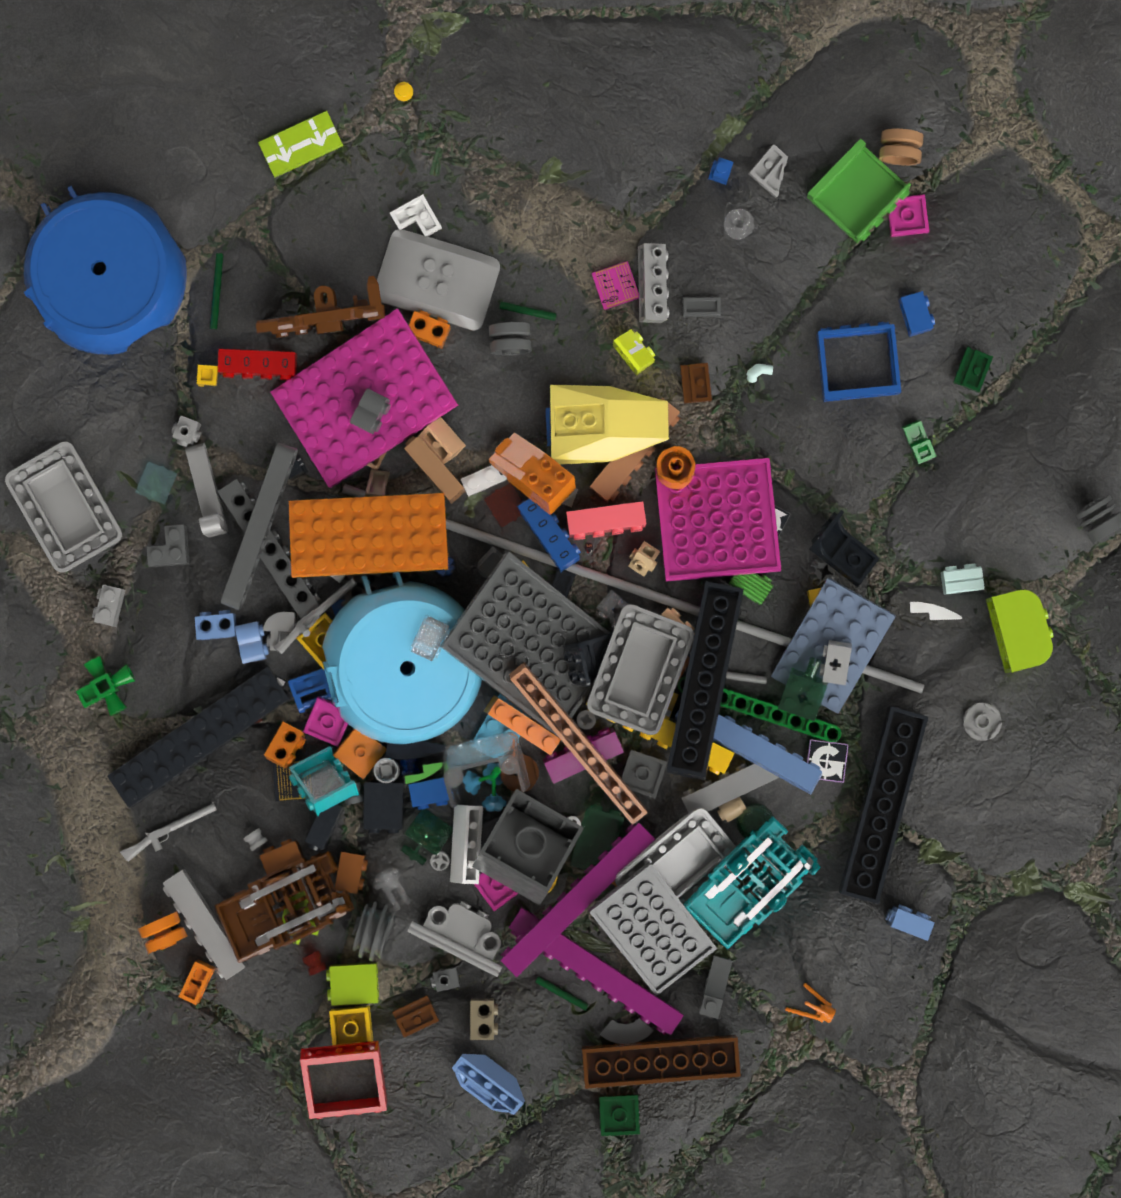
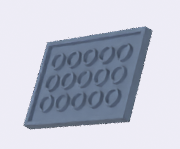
(840, 617)

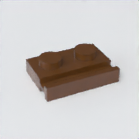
(695, 383)
(415, 1016)

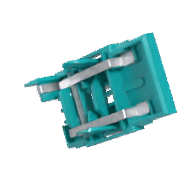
(729, 911)

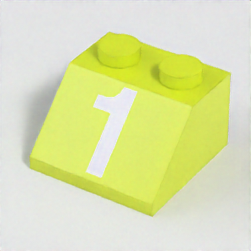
(633, 351)

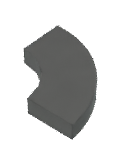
(626, 1033)

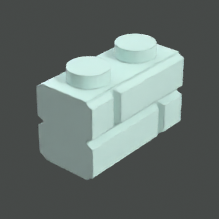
(962, 580)

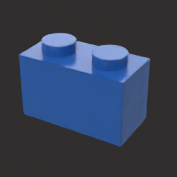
(916, 313)
(428, 792)

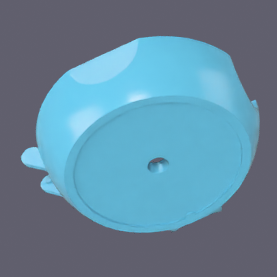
(365, 657)

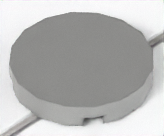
(982, 721)

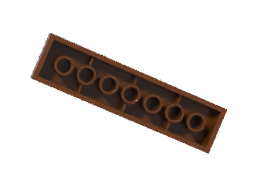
(661, 1061)

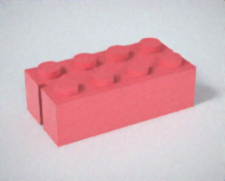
(606, 519)

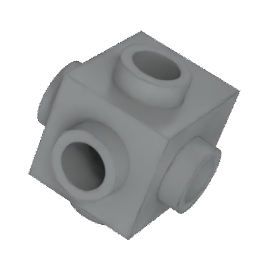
(183, 425)

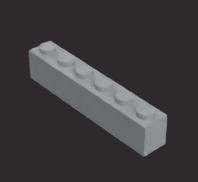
(727, 787)
(203, 922)

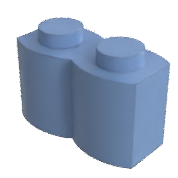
(251, 642)

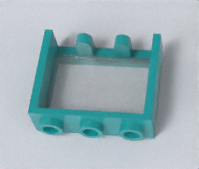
(322, 781)

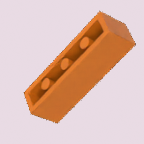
(522, 725)

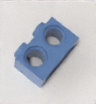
(216, 630)

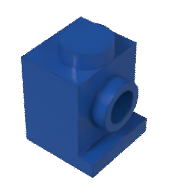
(721, 170)

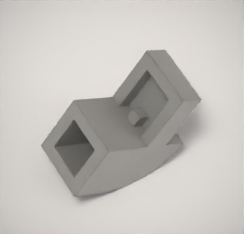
(279, 623)

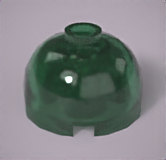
(752, 819)

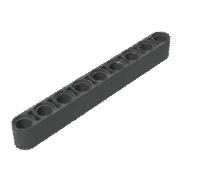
(259, 526)

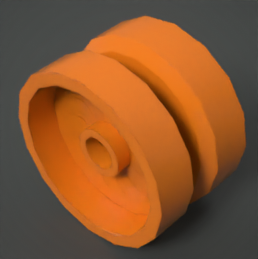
(162, 932)

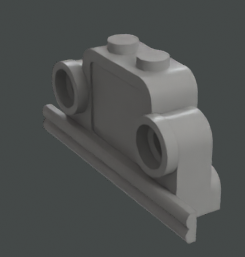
(461, 934)

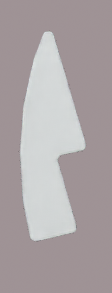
(935, 612)

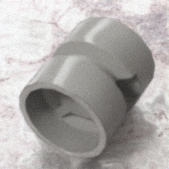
(386, 770)

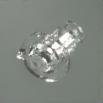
(730, 222)
(388, 881)

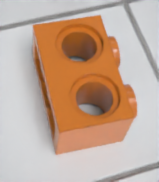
(426, 334)
(279, 743)
(197, 982)

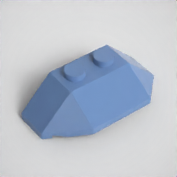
(489, 1083)

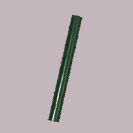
(216, 291)

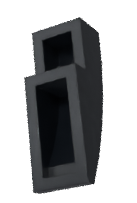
(413, 750)

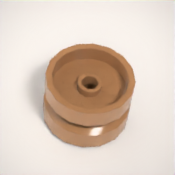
(901, 147)

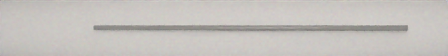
(639, 590)

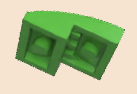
(428, 770)

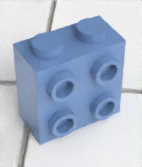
(914, 924)

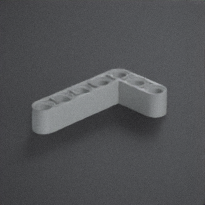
(213, 518)

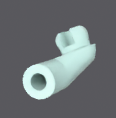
(757, 370)

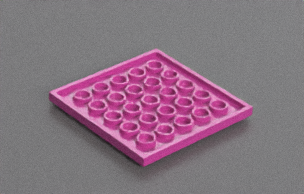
(720, 522)

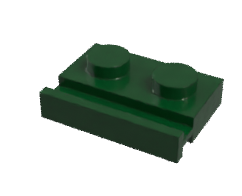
(973, 369)

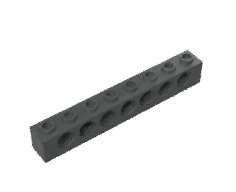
(229, 495)

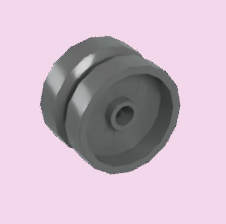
(510, 338)

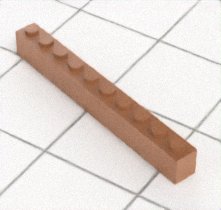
(578, 743)

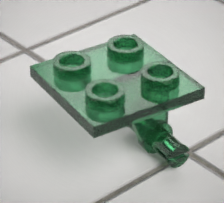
(427, 832)

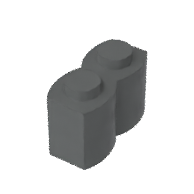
(370, 411)

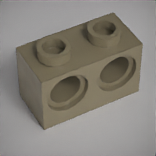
(478, 1019)

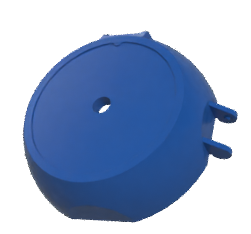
(141, 278)

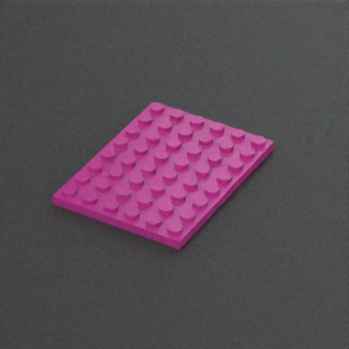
(329, 391)

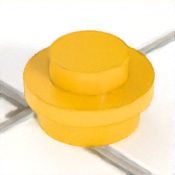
(403, 91)

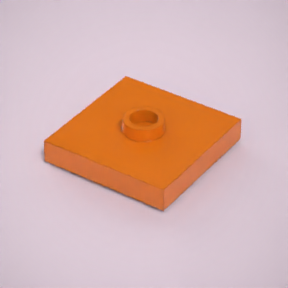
(359, 753)

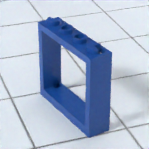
(863, 329)

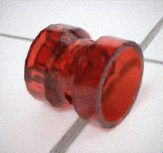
(314, 962)

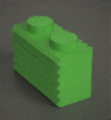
(754, 586)

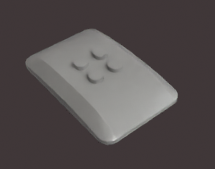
(437, 279)
(63, 507)
(640, 669)
(684, 853)

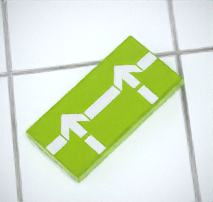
(300, 144)

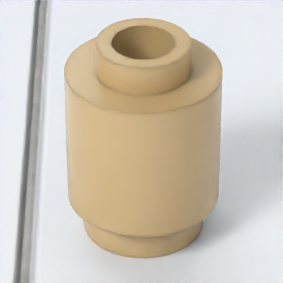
(731, 809)

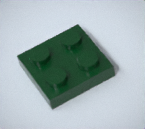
(619, 1115)

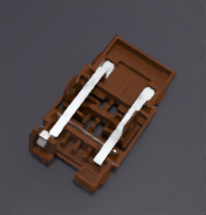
(253, 923)

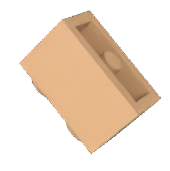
(442, 440)

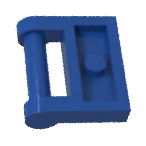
(309, 684)

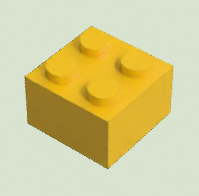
(351, 1025)

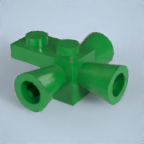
(105, 686)

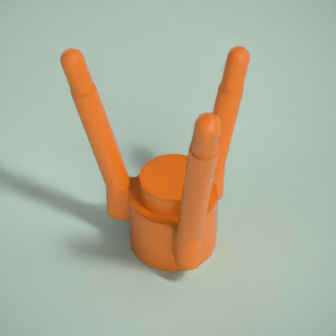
(824, 1012)

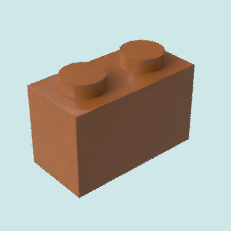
(275, 859)
(350, 872)

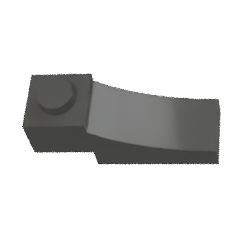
(715, 987)

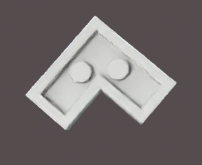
(416, 211)

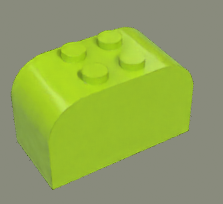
(1020, 629)

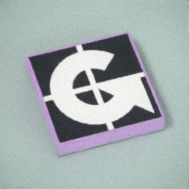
(830, 758)

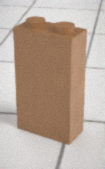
(434, 469)

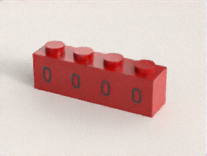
(257, 363)

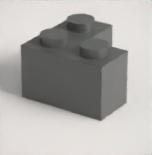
(174, 552)

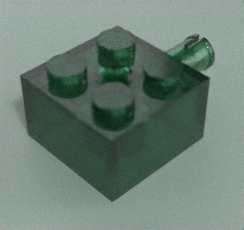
(804, 682)

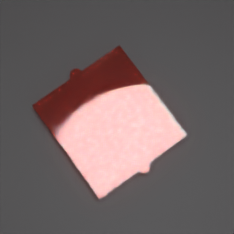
(504, 504)

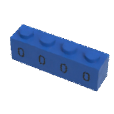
(550, 535)

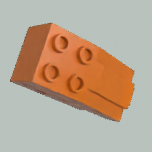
(533, 472)

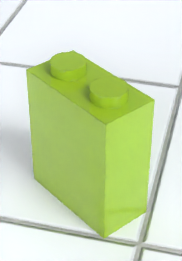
(353, 983)

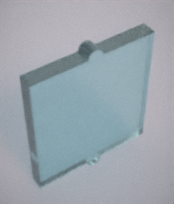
(156, 483)

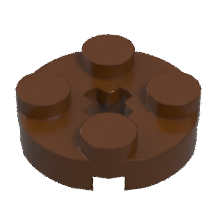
(512, 781)

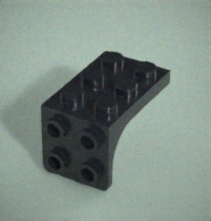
(843, 551)
(585, 658)

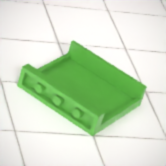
(858, 192)

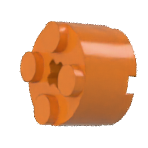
(675, 478)

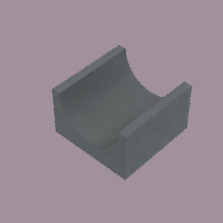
(528, 847)

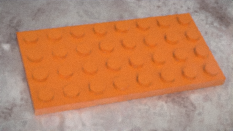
(368, 535)

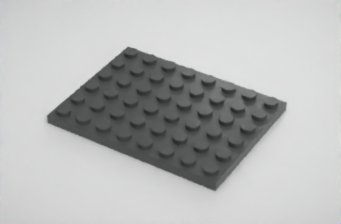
(520, 621)

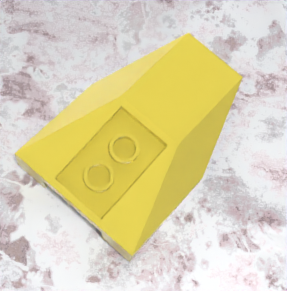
(603, 423)

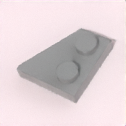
(770, 170)

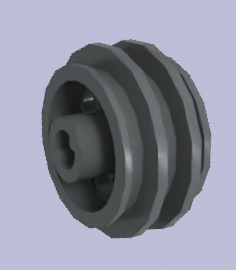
(372, 930)

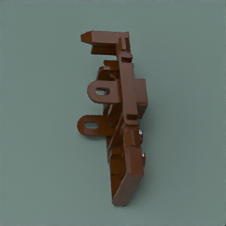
(329, 315)

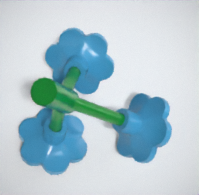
(492, 776)

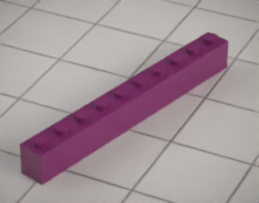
(573, 903)
(604, 977)

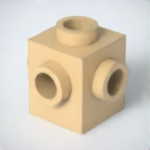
(644, 559)

